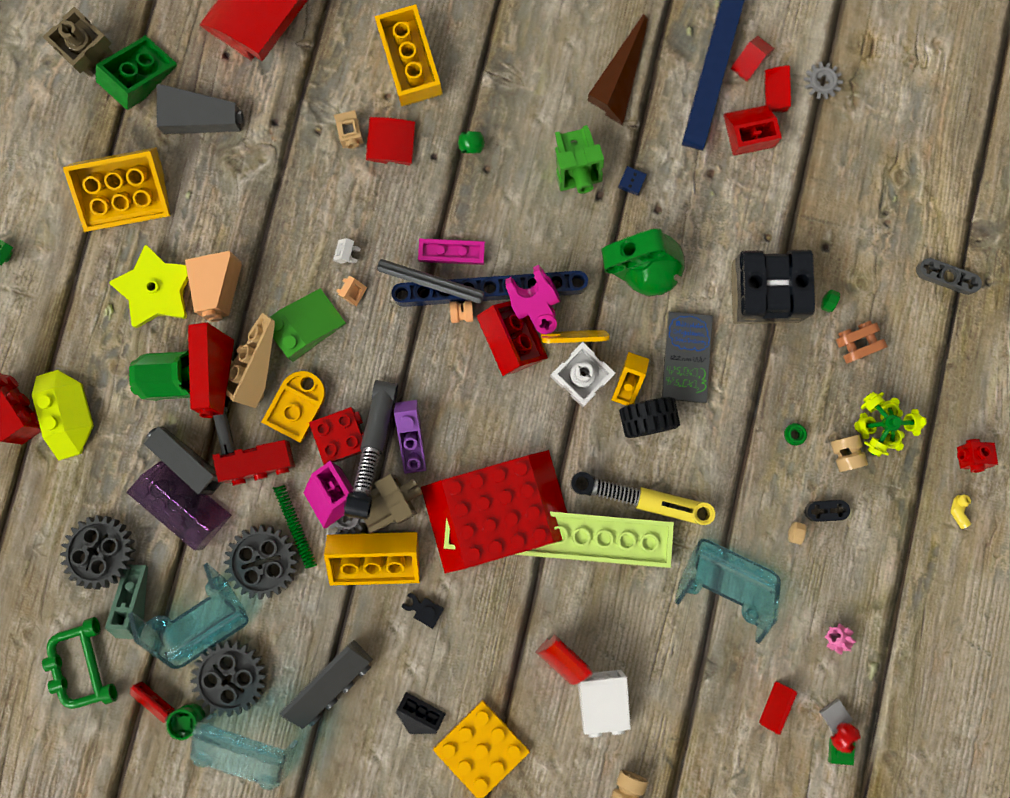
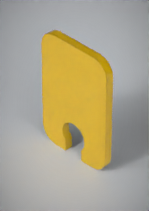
(575, 336)

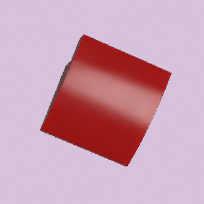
(251, 25)

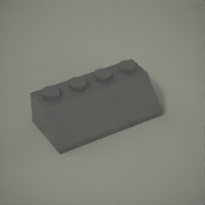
(325, 687)

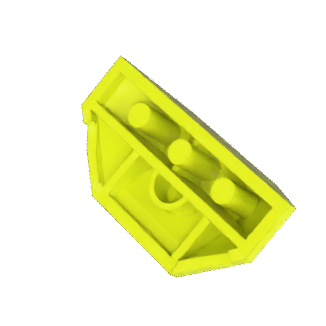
(62, 413)

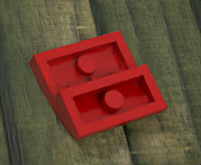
(390, 140)

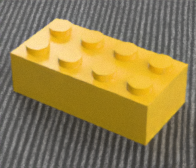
(408, 55)

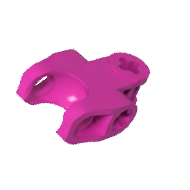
(535, 301)

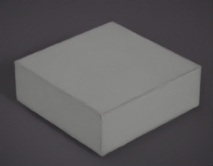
(835, 714)

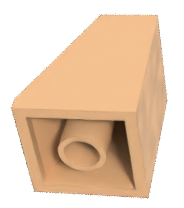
(213, 284)

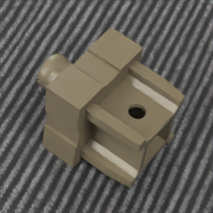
(79, 41)
(391, 502)

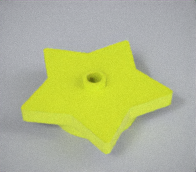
(138, 285)

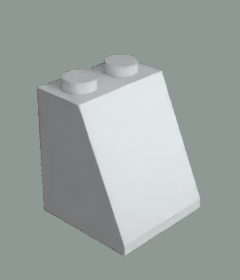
(604, 703)

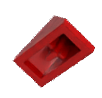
(752, 58)

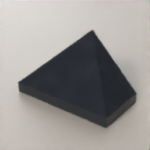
(419, 716)

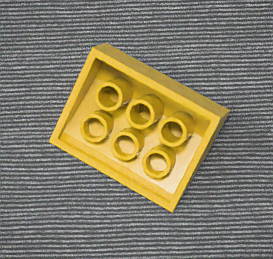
(118, 189)

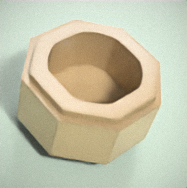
(797, 533)

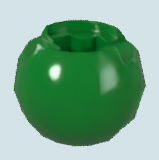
(471, 142)

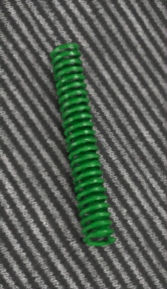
(291, 523)

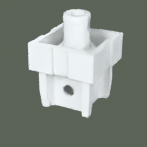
(582, 388)

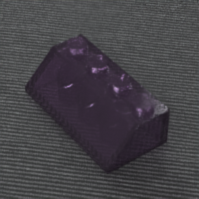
(177, 506)

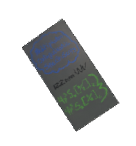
(687, 357)

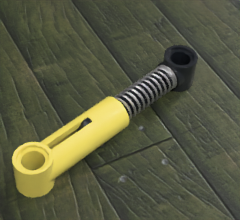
(645, 499)

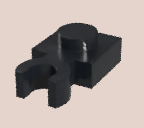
(426, 611)

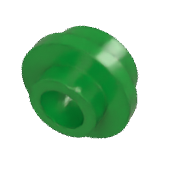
(802, 434)

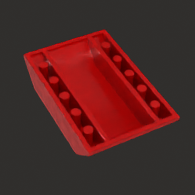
(495, 511)

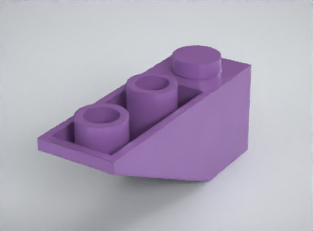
(410, 436)

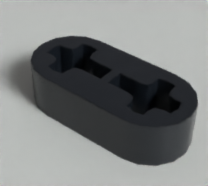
(827, 505)

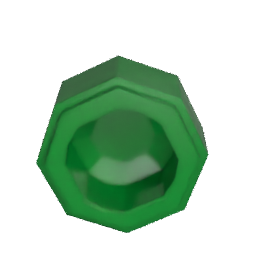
(830, 301)

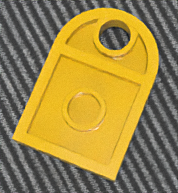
(295, 406)

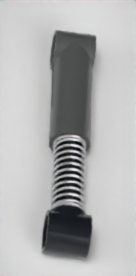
(384, 396)

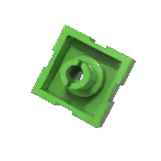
(578, 161)

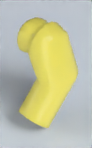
(958, 508)

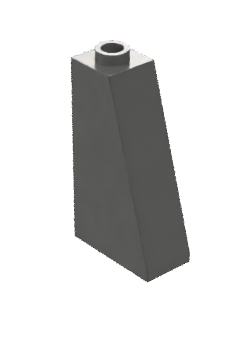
(192, 112)
(183, 461)

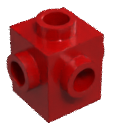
(977, 455)

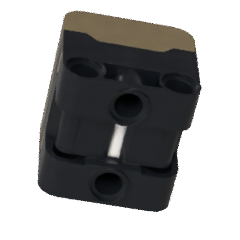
(772, 287)

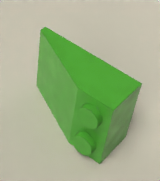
(305, 324)

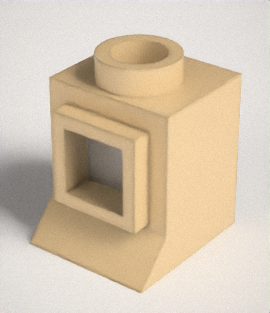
(349, 129)

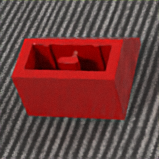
(752, 130)

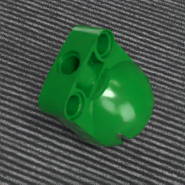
(646, 262)

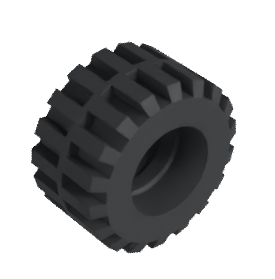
(649, 417)

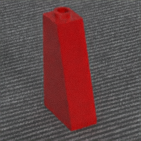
(208, 368)

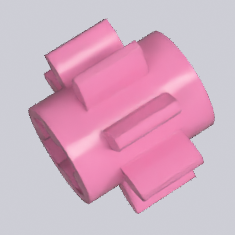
(840, 639)

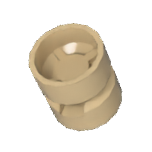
(849, 461)
(630, 785)

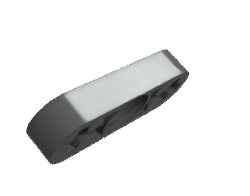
(959, 275)

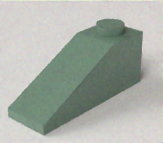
(128, 598)

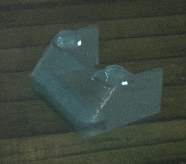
(736, 580)
(190, 634)
(239, 754)

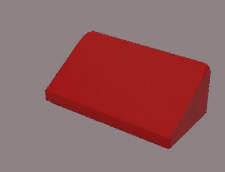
(778, 88)
(151, 701)
(778, 707)

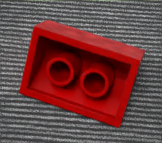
(511, 339)

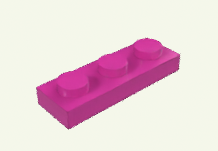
(451, 251)

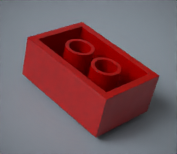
(17, 419)

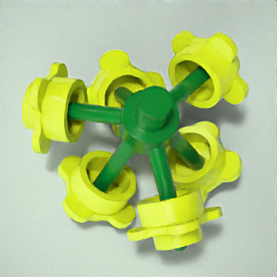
(891, 422)

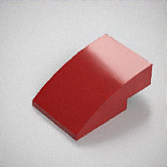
(564, 660)

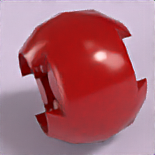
(845, 737)

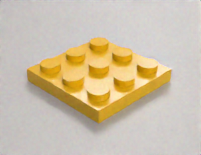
(481, 750)

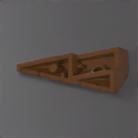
(615, 85)

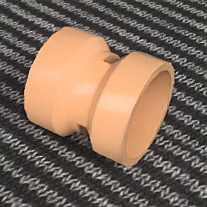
(456, 311)

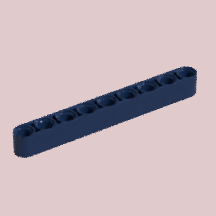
(712, 74)
(479, 283)

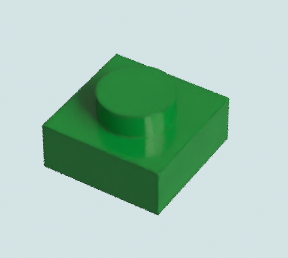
(5, 252)
(839, 757)

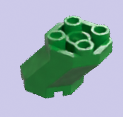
(160, 376)

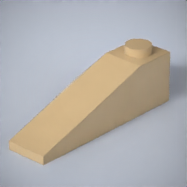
(250, 367)

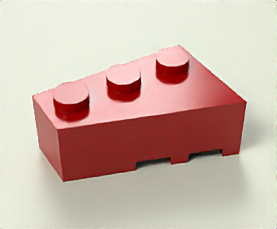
(254, 462)

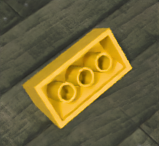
(372, 558)

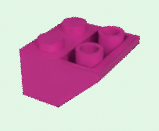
(327, 493)

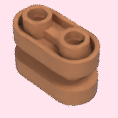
(866, 330)

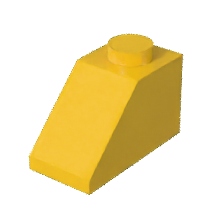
(630, 379)

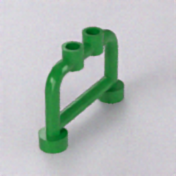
(53, 663)

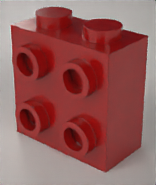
(338, 435)

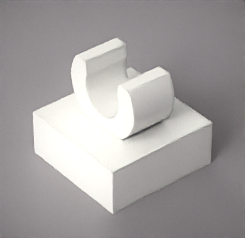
(344, 250)

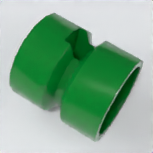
(183, 720)

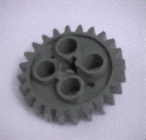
(82, 542)
(266, 580)
(215, 693)

